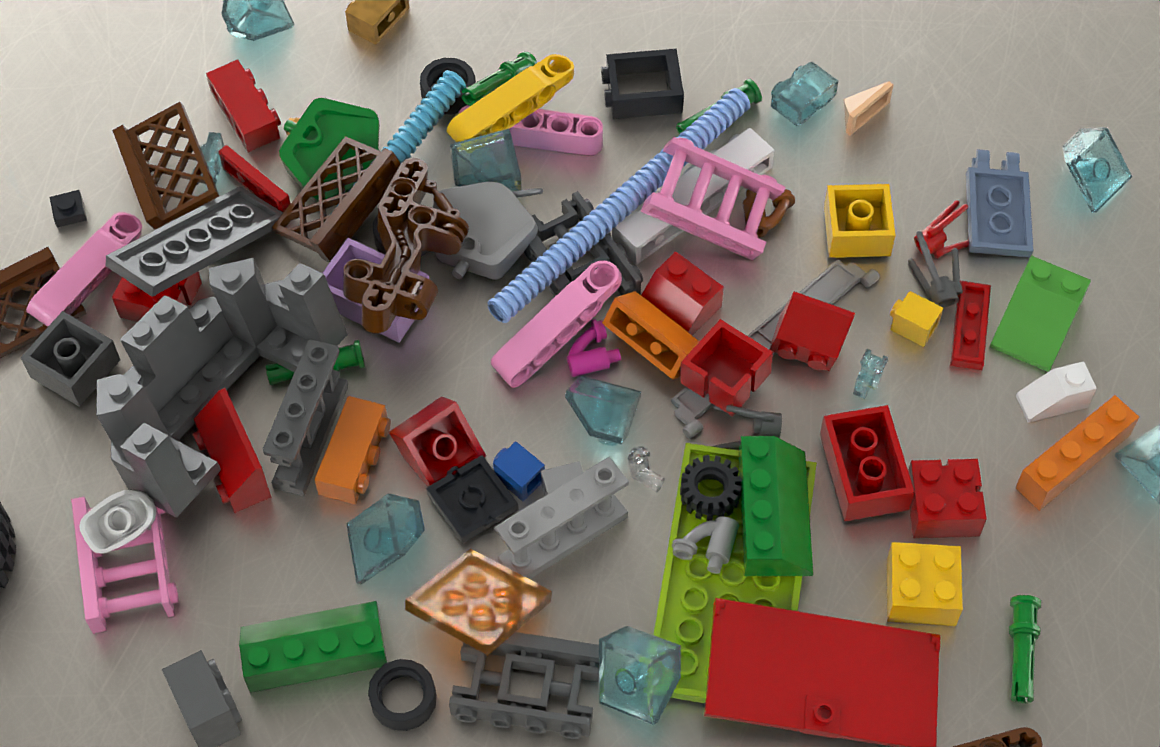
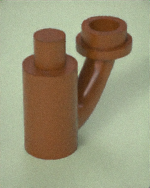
(767, 223)

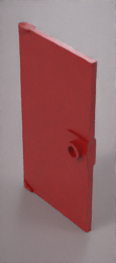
(823, 675)

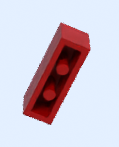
(244, 105)

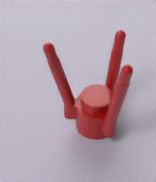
(935, 235)

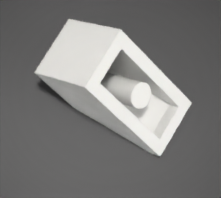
(1057, 392)

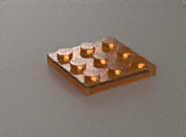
(478, 601)

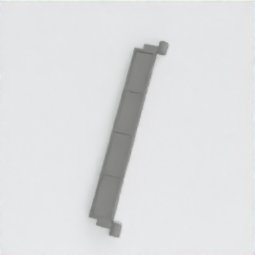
(826, 287)

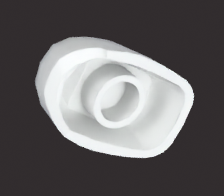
(117, 520)

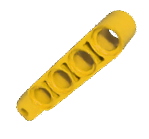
(513, 99)

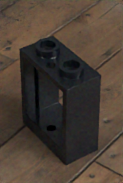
(643, 103)

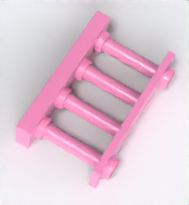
(690, 217)
(95, 577)

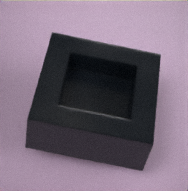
(68, 208)

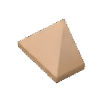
(865, 105)

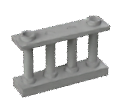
(563, 520)

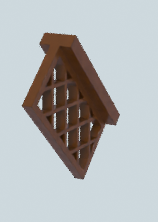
(145, 181)
(353, 205)
(20, 277)

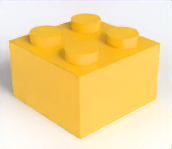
(859, 220)
(924, 584)

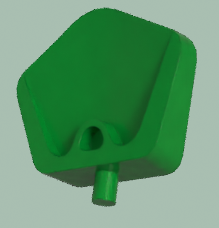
(318, 135)

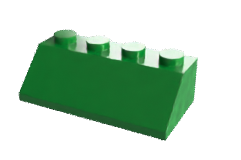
(774, 508)
(312, 646)

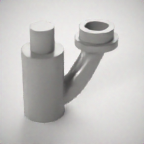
(723, 535)

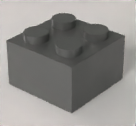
(70, 358)
(203, 700)

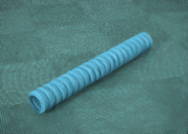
(426, 115)

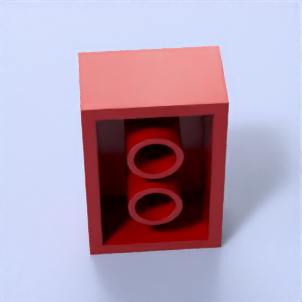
(866, 463)

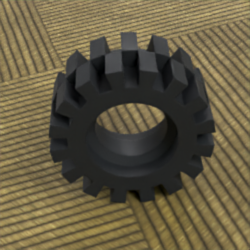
(710, 470)

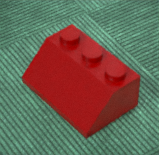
(228, 444)

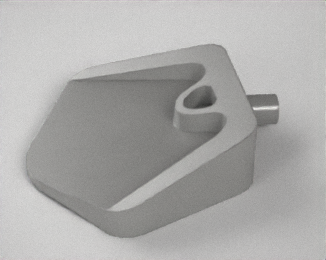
(497, 229)

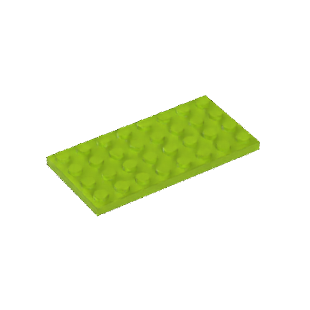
(690, 589)

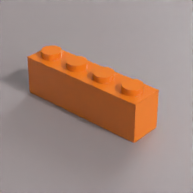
(1076, 452)

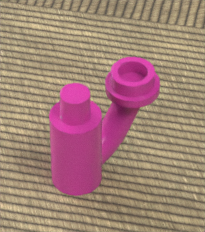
(594, 360)

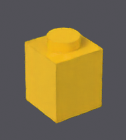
(915, 318)

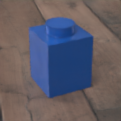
(518, 470)

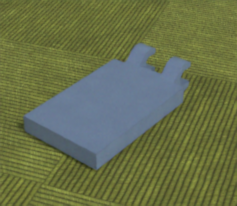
(999, 207)

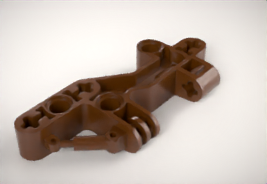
(405, 231)

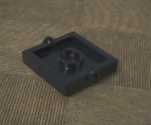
(472, 498)

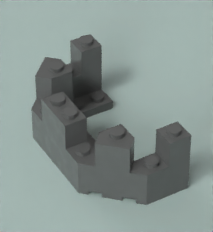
(192, 354)

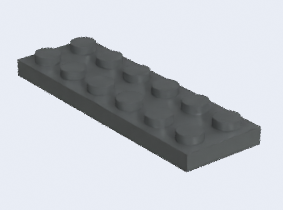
(193, 241)

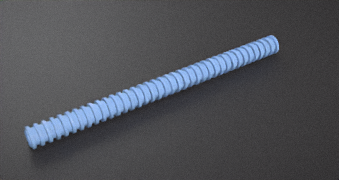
(611, 211)

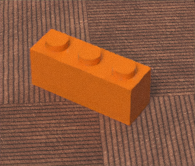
(650, 332)
(352, 450)

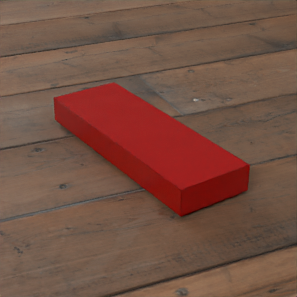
(253, 179)
(970, 326)

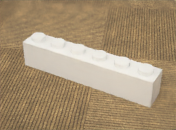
(644, 234)

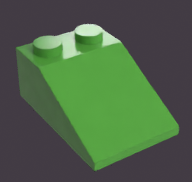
(1040, 313)

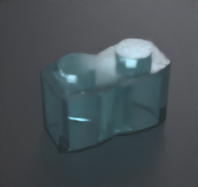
(803, 93)

